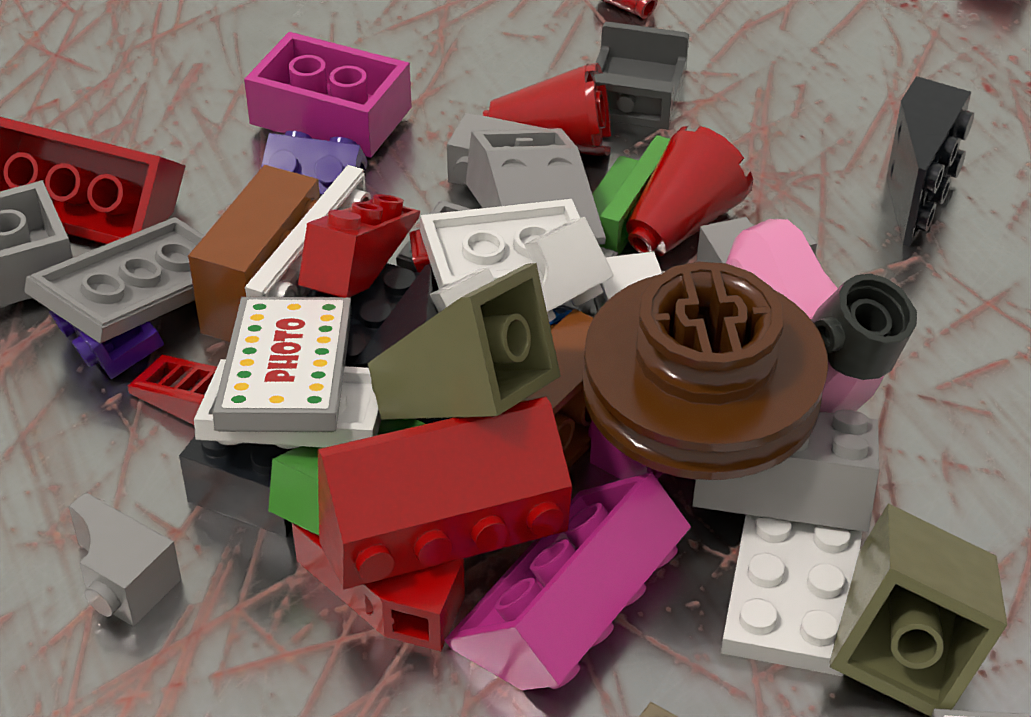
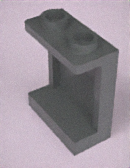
(642, 72)

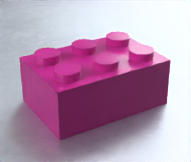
(328, 91)

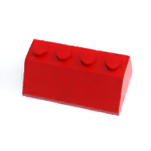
(94, 185)
(441, 492)

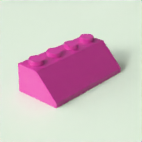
(572, 585)

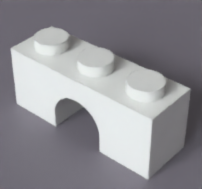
(567, 265)

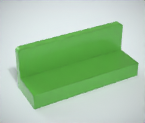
(621, 190)

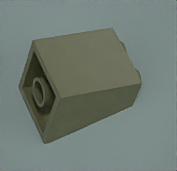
(471, 355)
(919, 613)

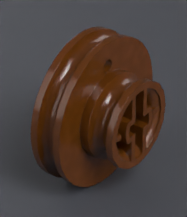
(704, 372)

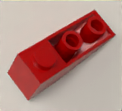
(354, 244)
(405, 607)

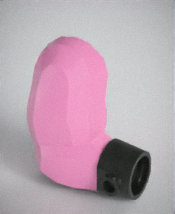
(860, 322)

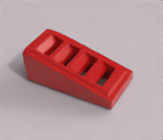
(174, 399)

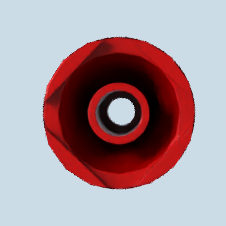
(563, 102)
(688, 189)

